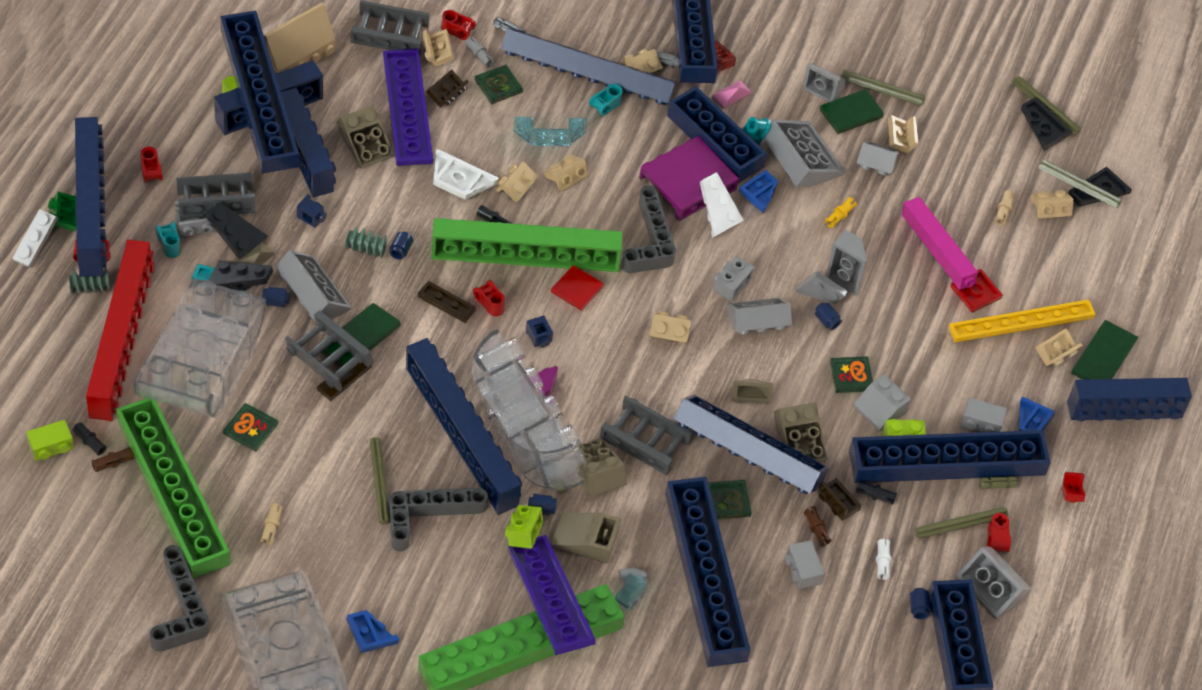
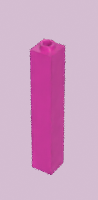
(939, 243)

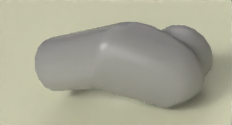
(642, 575)

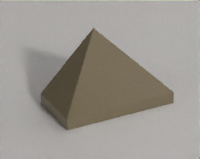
(257, 255)
(752, 390)

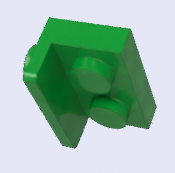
(64, 208)

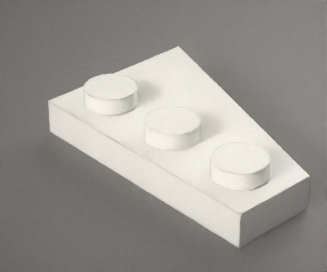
(720, 206)

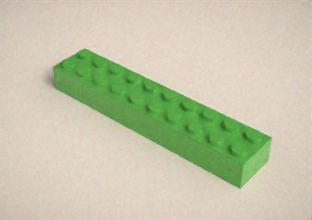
(526, 245)
(173, 487)
(510, 645)

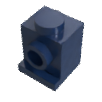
(311, 212)
(539, 331)

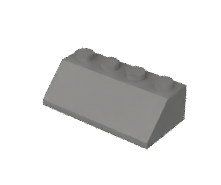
(312, 285)

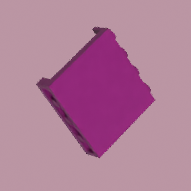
(680, 172)

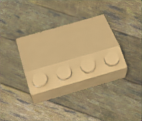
(301, 39)

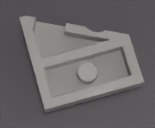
(821, 288)

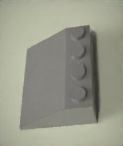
(802, 153)

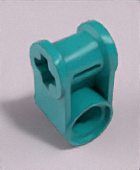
(607, 99)
(757, 128)
(169, 239)

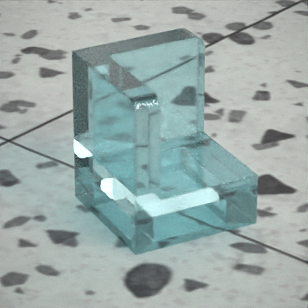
(631, 592)

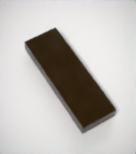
(446, 301)
(346, 380)

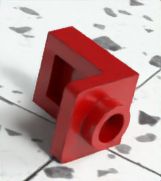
(1073, 487)

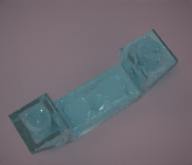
(549, 137)

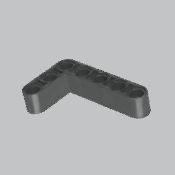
(662, 251)
(430, 508)
(186, 600)

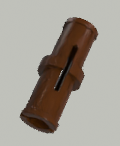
(112, 459)
(817, 526)

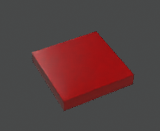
(577, 287)
(980, 294)

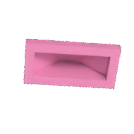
(731, 94)

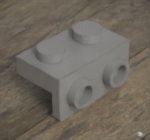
(193, 226)

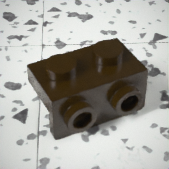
(446, 88)
(838, 499)

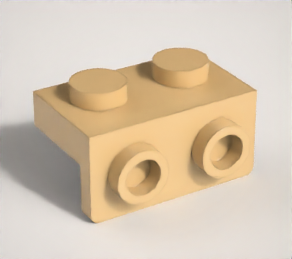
(438, 47)
(645, 61)
(903, 134)
(567, 171)
(517, 181)
(1053, 204)
(670, 327)
(1057, 347)

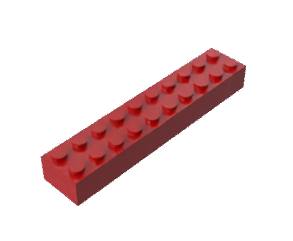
(119, 330)

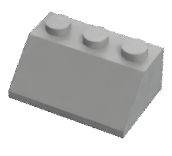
(847, 262)
(759, 315)
(994, 581)

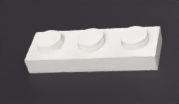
(35, 238)

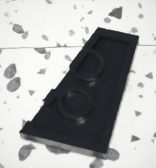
(1044, 124)
(1105, 180)
(234, 230)
(236, 273)

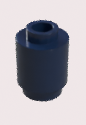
(401, 245)
(276, 296)
(828, 315)
(546, 502)
(920, 603)

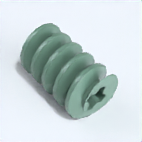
(366, 242)
(89, 281)

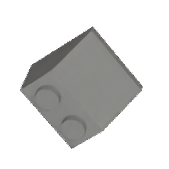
(823, 83)
(877, 157)
(882, 402)

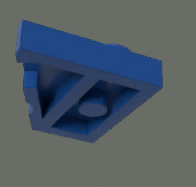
(760, 190)
(1033, 415)
(369, 632)

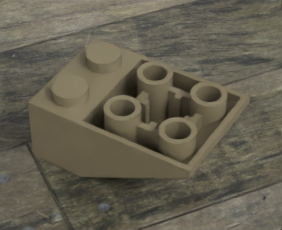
(365, 136)
(802, 430)
(603, 469)
(587, 534)

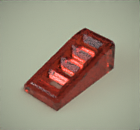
(729, 58)

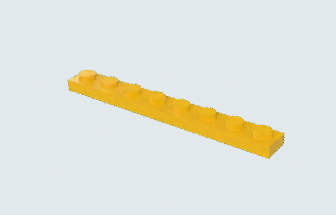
(1021, 321)

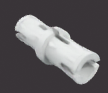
(883, 559)

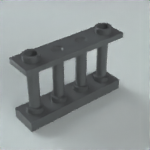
(386, 40)
(198, 206)
(335, 334)
(636, 448)

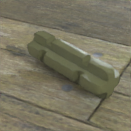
(998, 482)

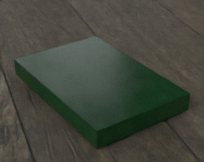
(851, 111)

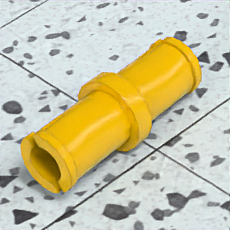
(840, 212)

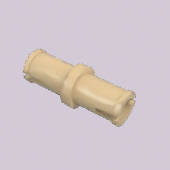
(1004, 207)
(271, 524)

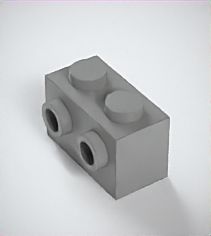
(733, 278)
(983, 416)
(804, 565)

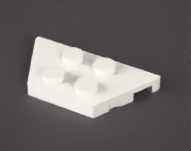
(460, 177)

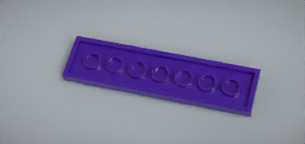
(407, 107)
(552, 597)

